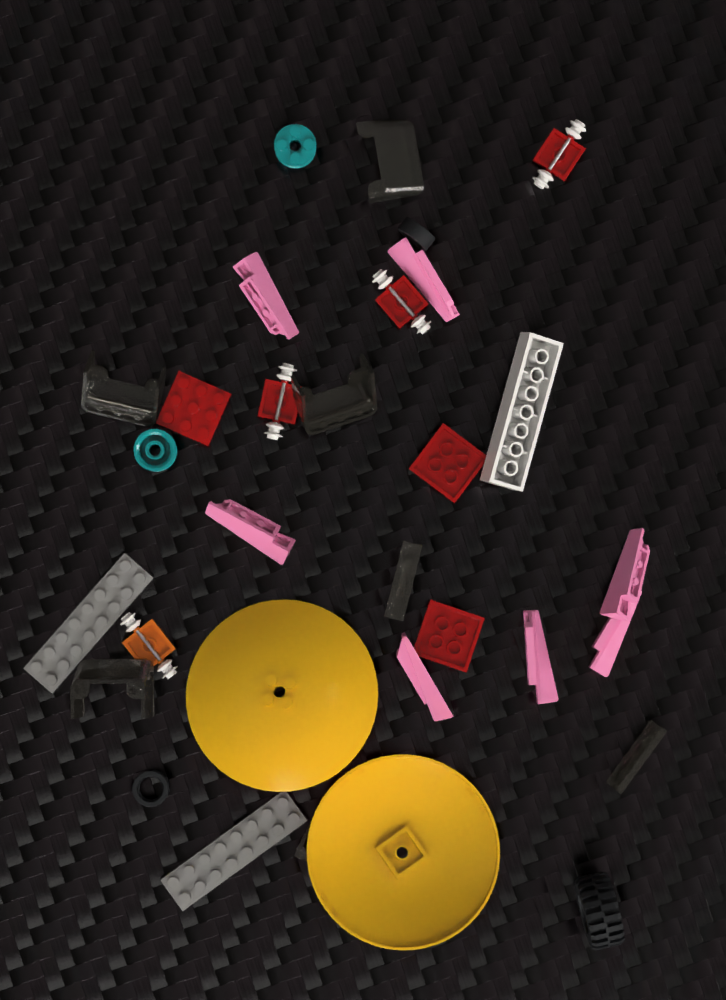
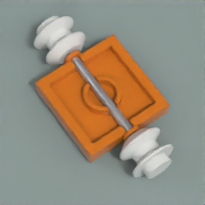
(149, 643)

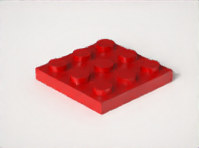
(193, 408)
(448, 463)
(448, 635)

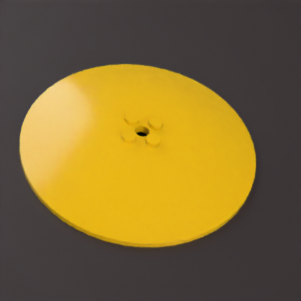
(288, 738)
(448, 844)

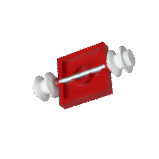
(559, 154)
(401, 301)
(278, 402)

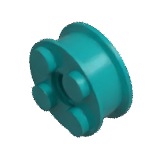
(291, 134)
(164, 458)

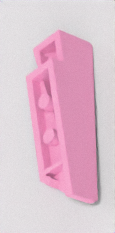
(424, 277)
(264, 296)
(252, 528)
(627, 578)
(609, 642)
(537, 659)
(421, 680)

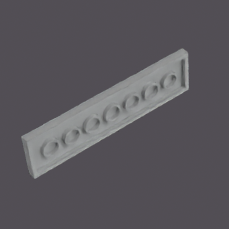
(88, 623)
(233, 850)

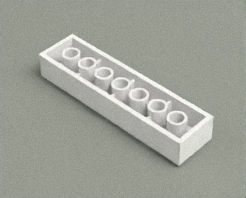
(521, 411)

